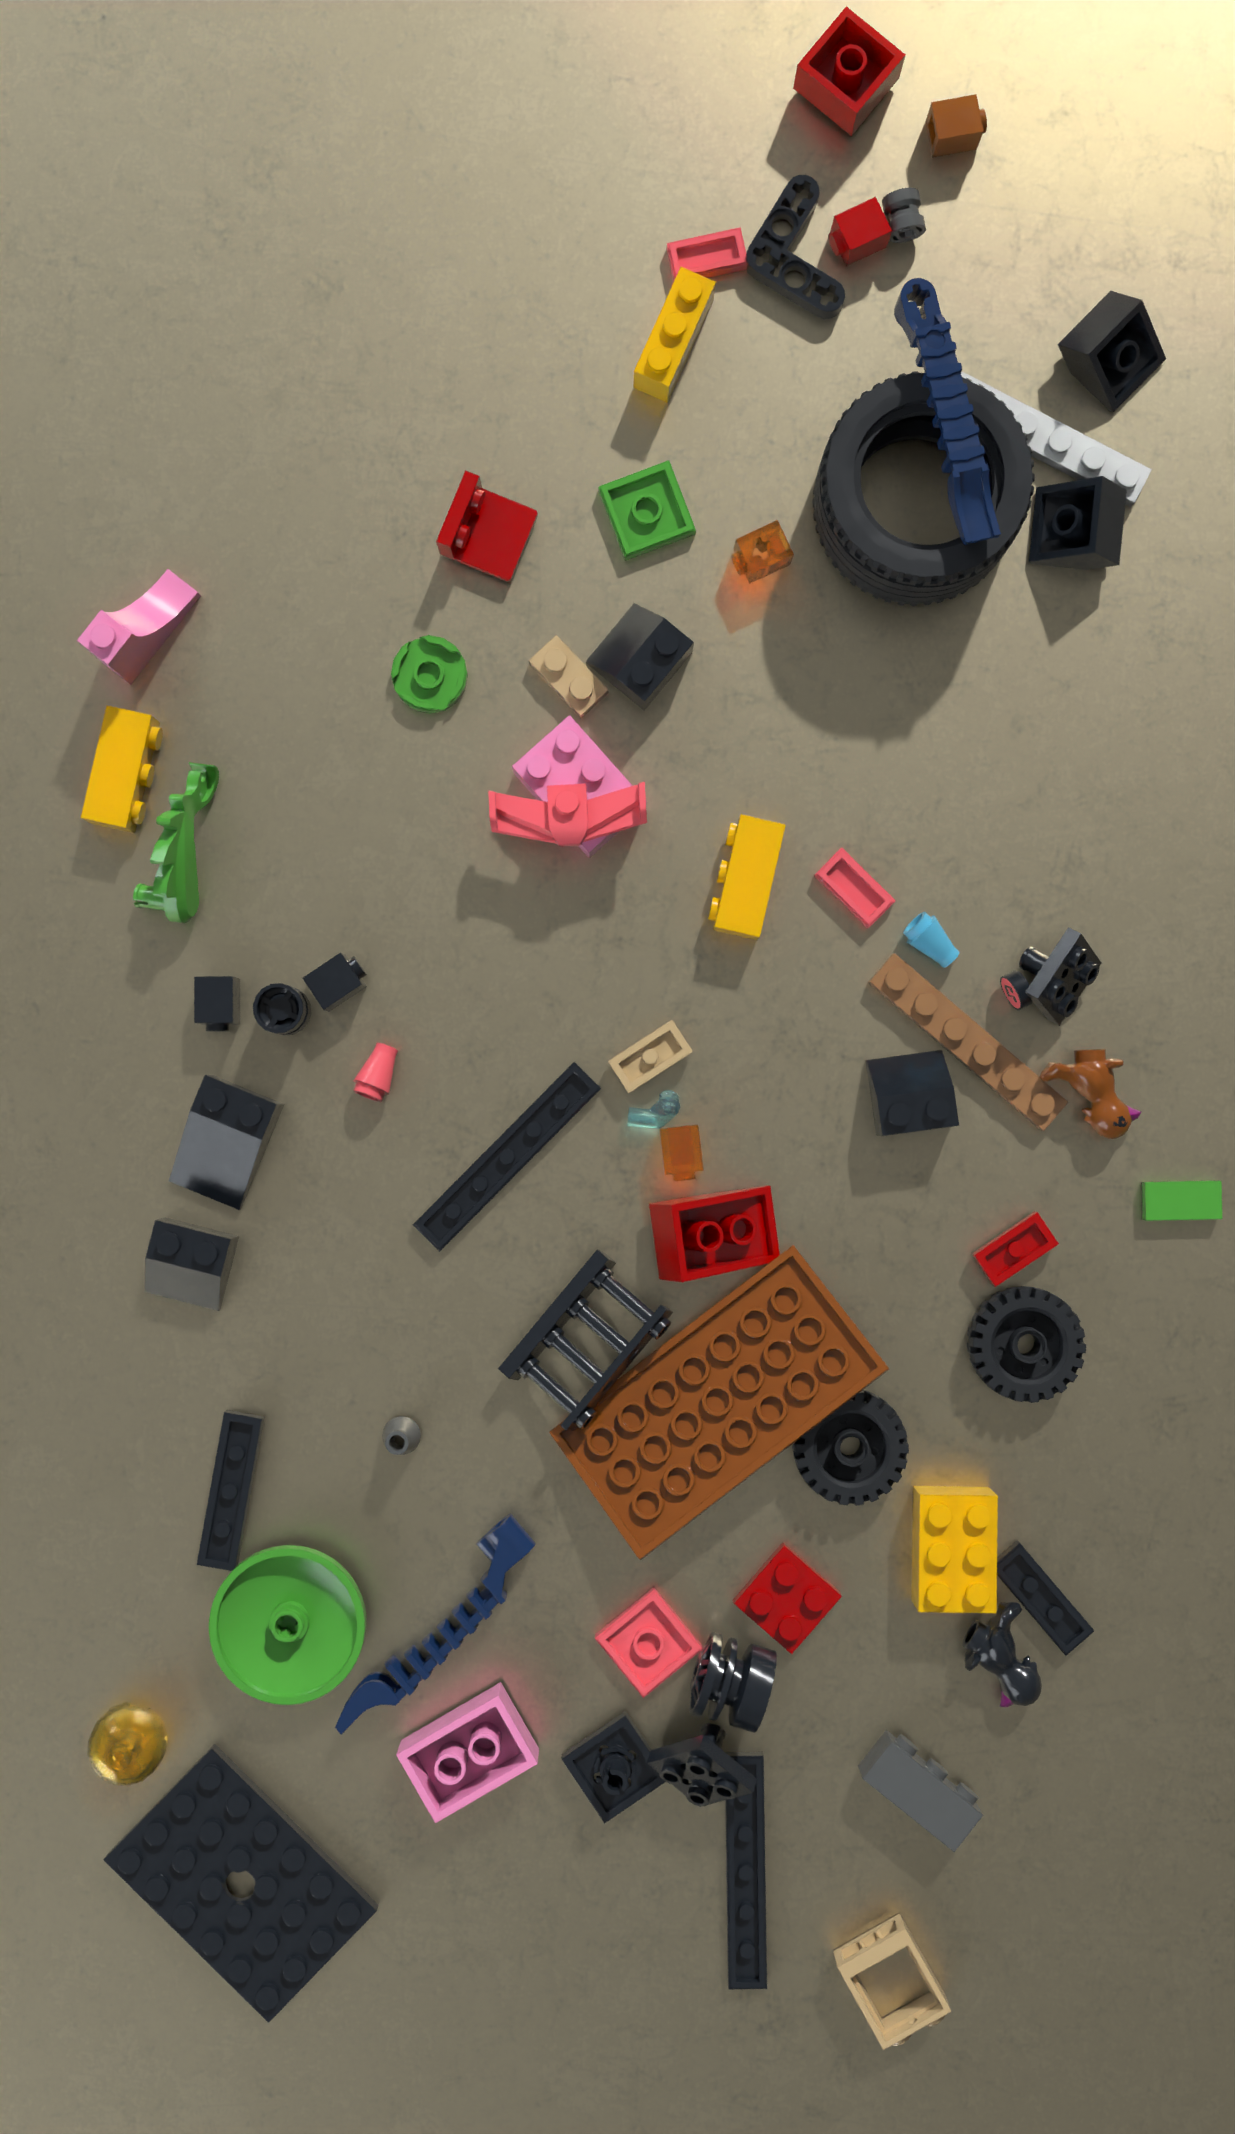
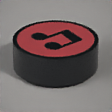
(1014, 988)

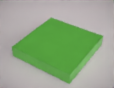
(647, 510)

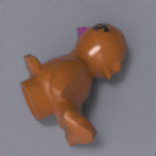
(1094, 1079)

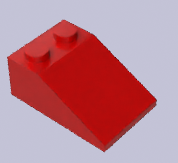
(714, 1233)

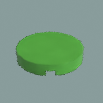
(429, 674)

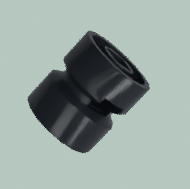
(281, 1009)

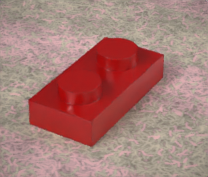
(1015, 1248)

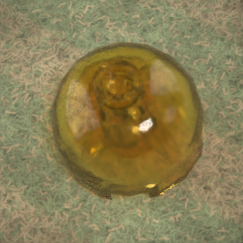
(127, 1744)

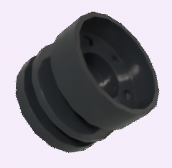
(733, 1682)

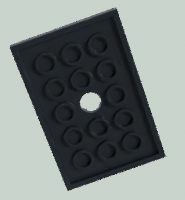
(226, 1824)

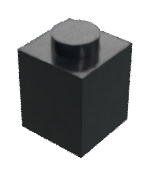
(336, 981)
(217, 1002)

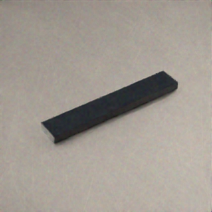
(506, 1156)
(746, 1881)

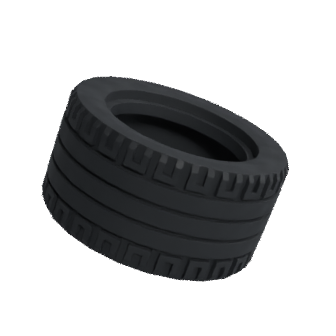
(872, 555)

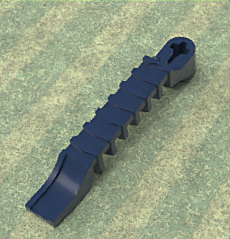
(969, 477)
(504, 1547)

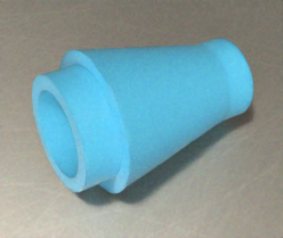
(930, 938)

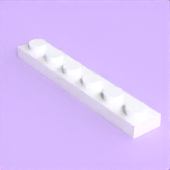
(1071, 450)

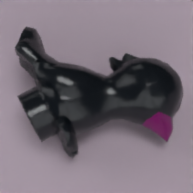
(996, 1652)

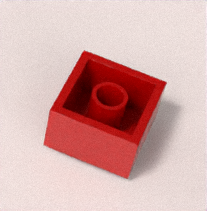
(848, 71)

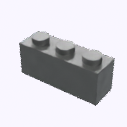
(921, 1789)

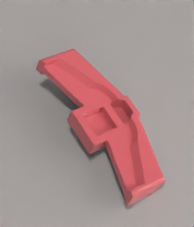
(568, 815)

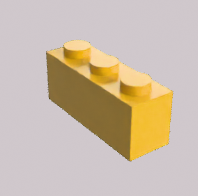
(674, 334)
(122, 769)
(747, 876)

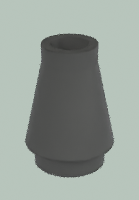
(407, 1430)

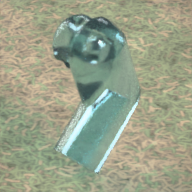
(658, 1114)

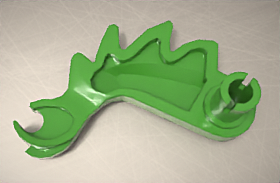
(176, 878)

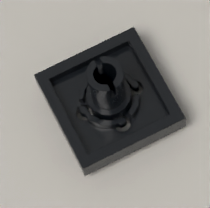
(1061, 975)
(702, 1768)
(612, 1791)

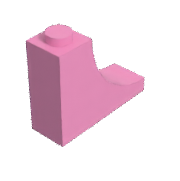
(134, 634)

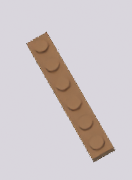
(968, 1042)

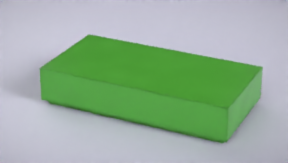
(1181, 1200)

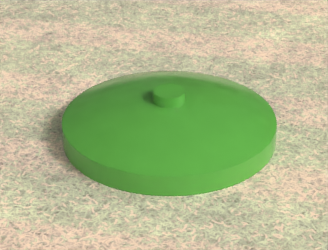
(287, 1624)

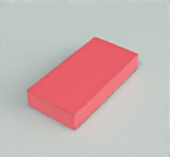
(709, 254)
(854, 888)

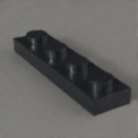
(230, 1490)

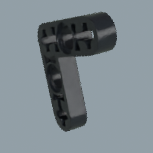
(779, 250)

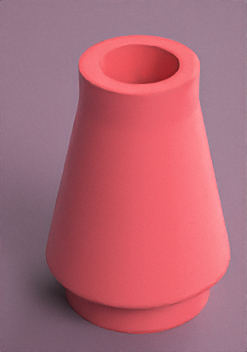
(376, 1074)

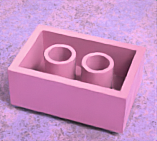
(570, 758)
(468, 1752)

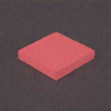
(648, 1642)

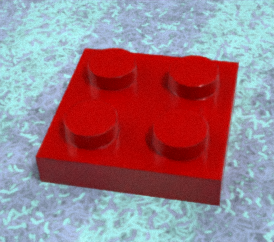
(787, 1598)

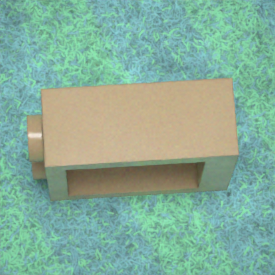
(874, 1947)

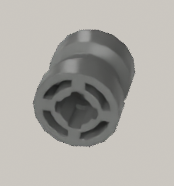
(903, 214)

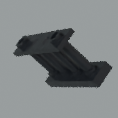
(549, 1333)

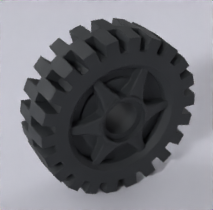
(1055, 1350)
(868, 1470)

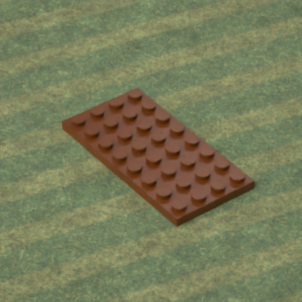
(720, 1401)

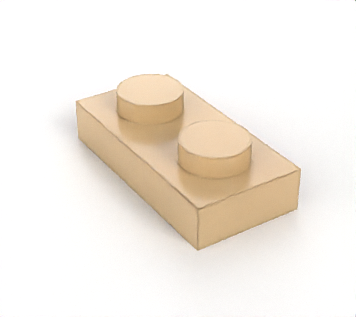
(568, 676)
(650, 1056)

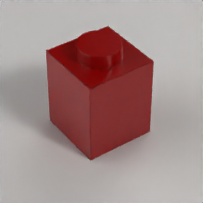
(859, 232)

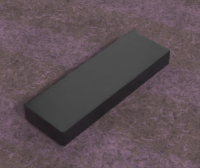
(1042, 1598)

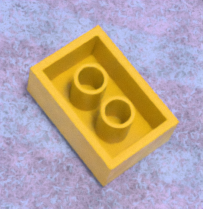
(954, 1549)

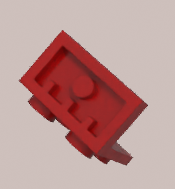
(485, 529)

